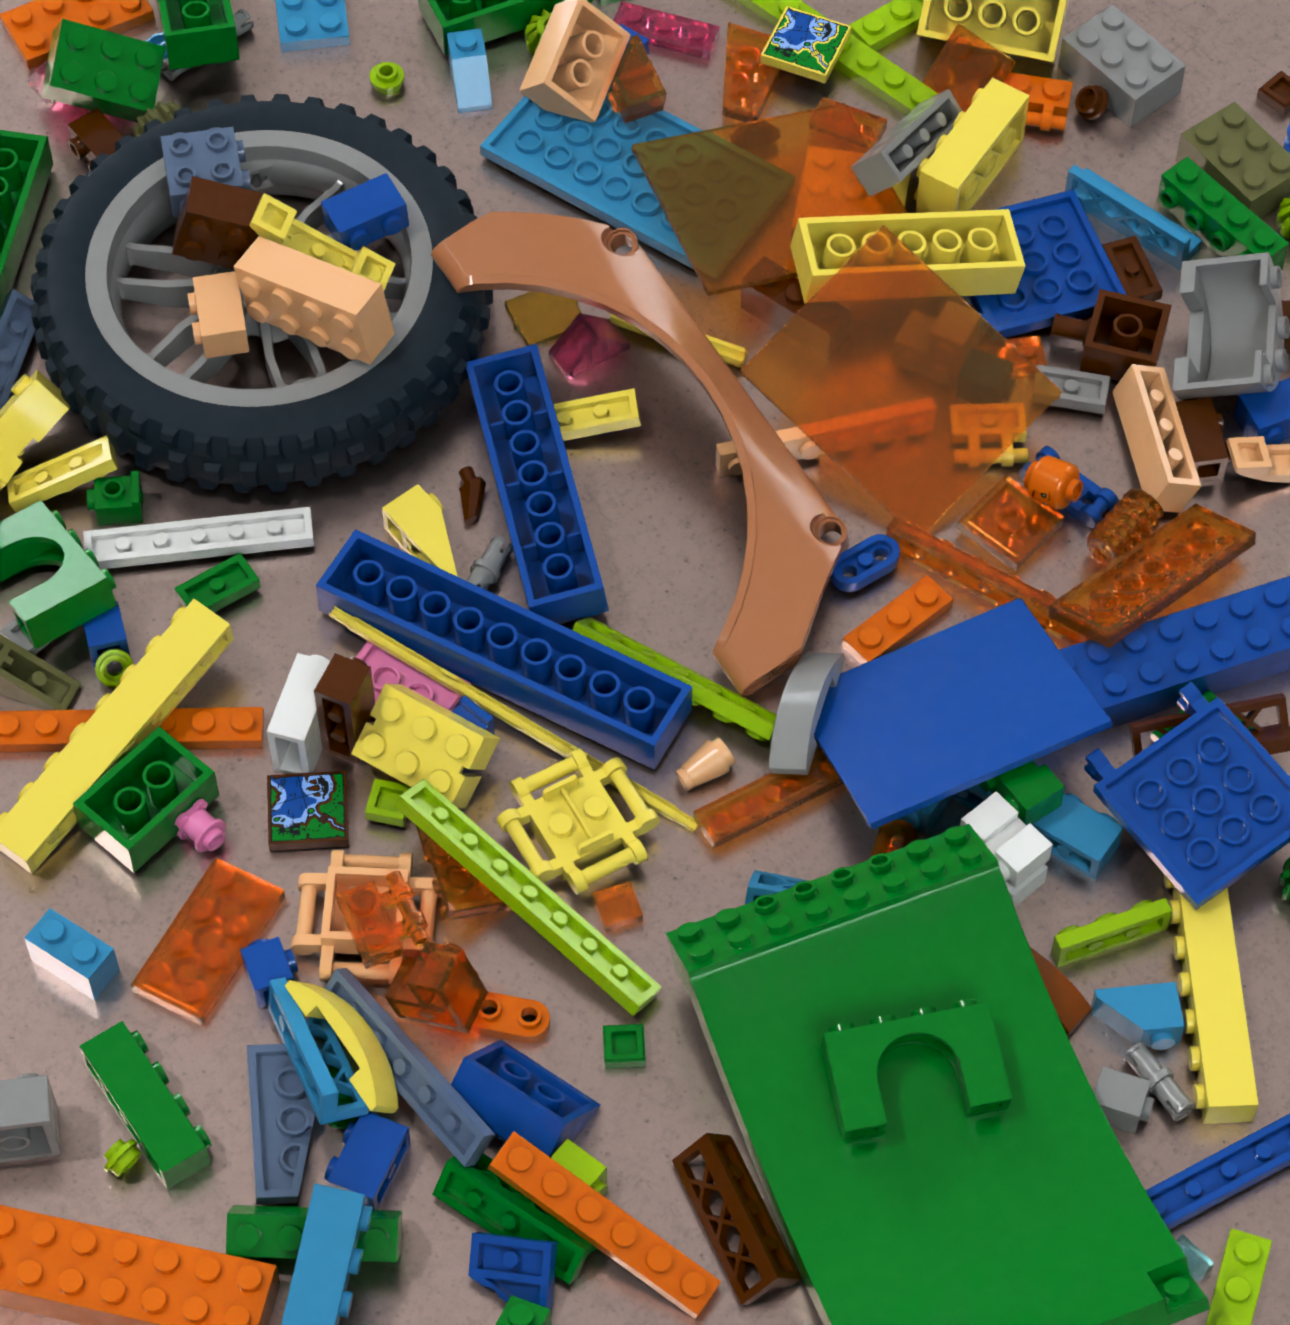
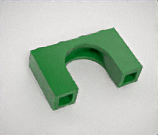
(70, 596)
(961, 1033)

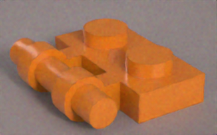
(1047, 100)

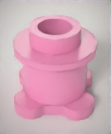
(201, 827)

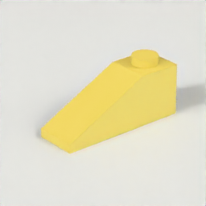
(419, 527)

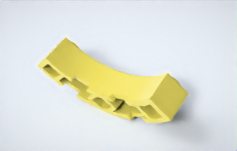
(27, 415)

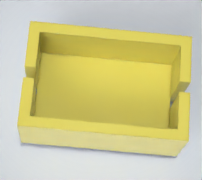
(424, 741)

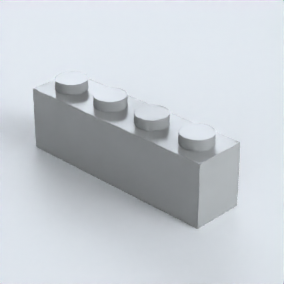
(907, 143)

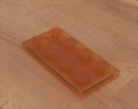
(205, 940)

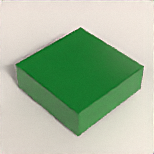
(624, 1046)

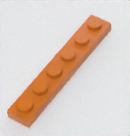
(604, 1225)

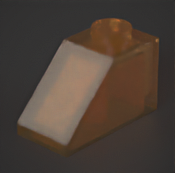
(636, 84)

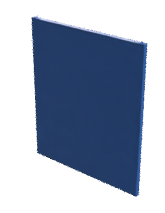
(953, 713)

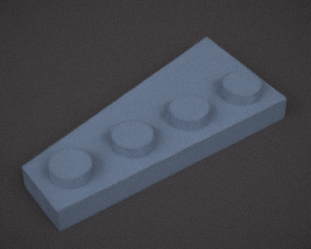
(278, 1122)

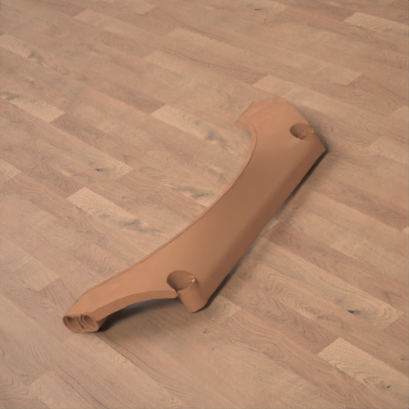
(786, 514)

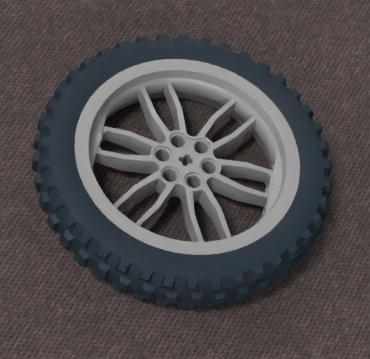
(251, 433)

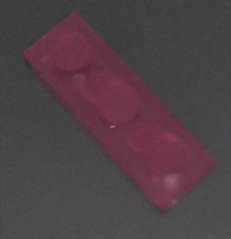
(669, 30)

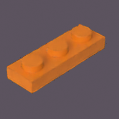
(898, 621)

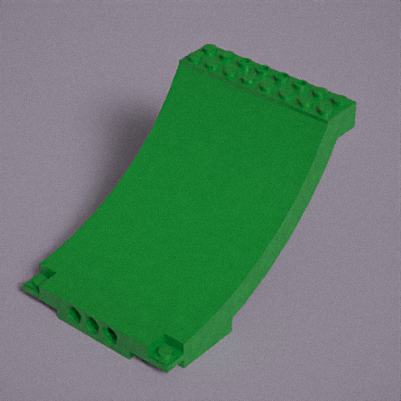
(943, 1211)

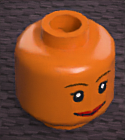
(1053, 482)

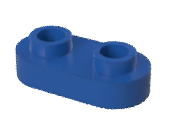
(862, 563)

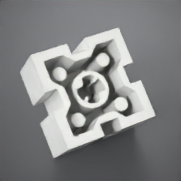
(1017, 846)

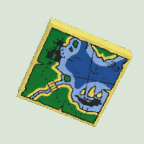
(805, 44)

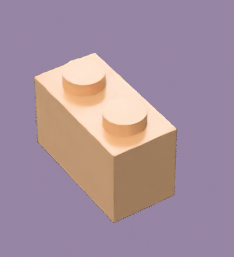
(220, 315)

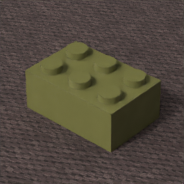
(1240, 158)

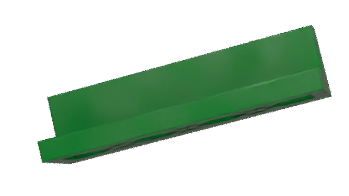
(486, 1202)

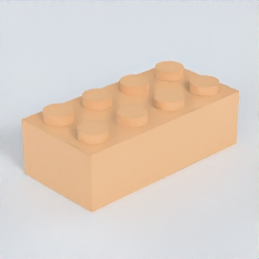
(314, 300)

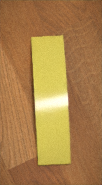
(277, 223)
(375, 1077)

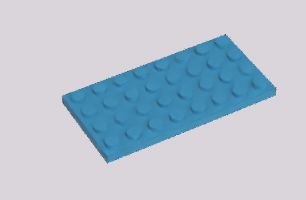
(591, 164)

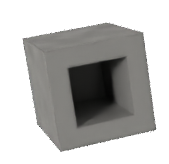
(1123, 1099)

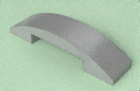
(799, 712)

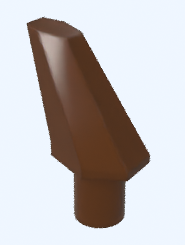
(471, 494)

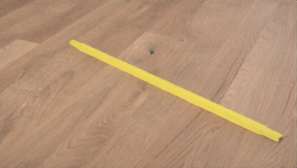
(496, 708)

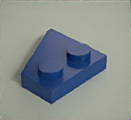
(514, 1266)

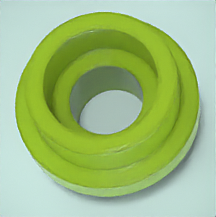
(387, 78)
(106, 677)
(121, 1157)

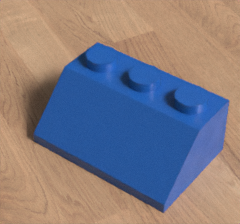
(522, 1097)

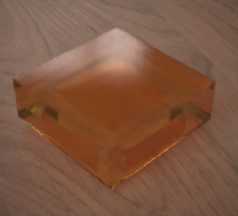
(617, 907)

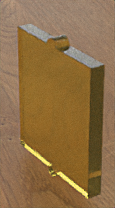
(541, 316)

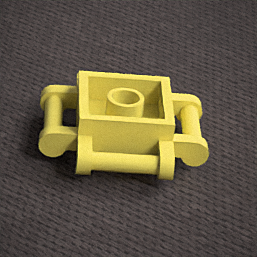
(578, 821)

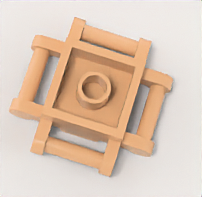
(345, 873)

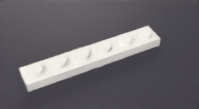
(201, 538)

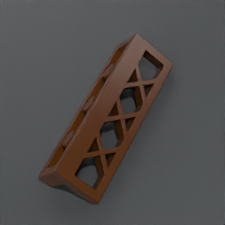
(1273, 737)
(749, 1215)

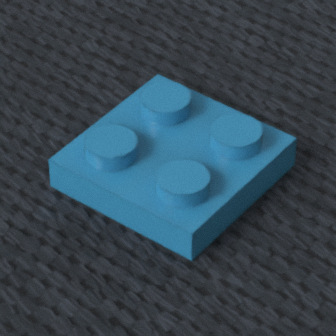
(312, 24)

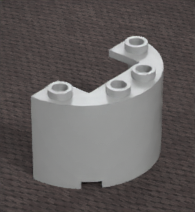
(1232, 327)

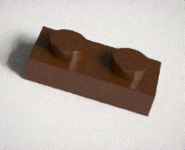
(1133, 268)

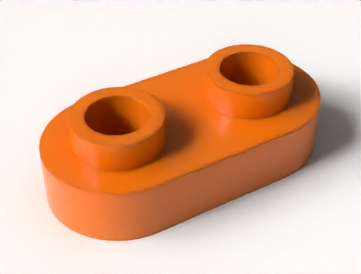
(508, 1019)

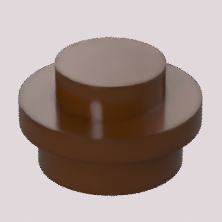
(1092, 102)

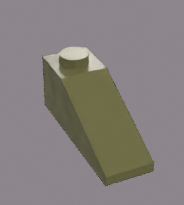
(33, 679)

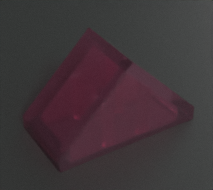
(586, 344)

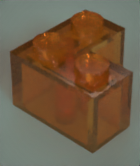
(438, 988)

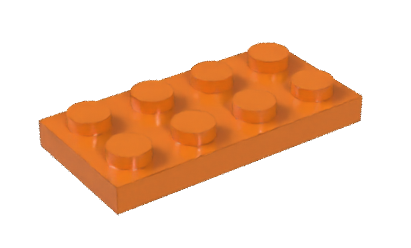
(33, 23)

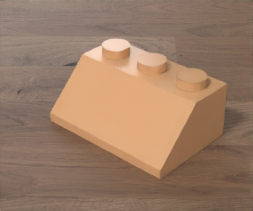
(575, 61)

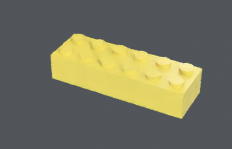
(966, 249)

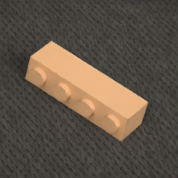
(1156, 437)

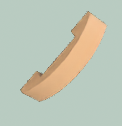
(1260, 461)

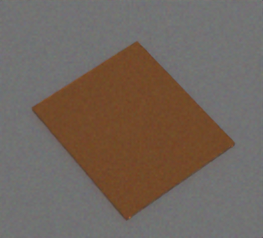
(745, 185)
(900, 381)

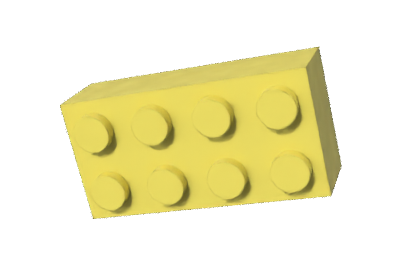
(1013, 26)
(973, 150)

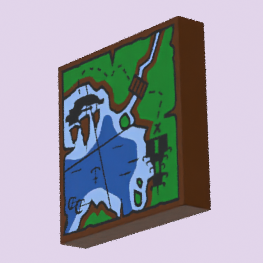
(307, 810)

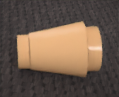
(705, 764)

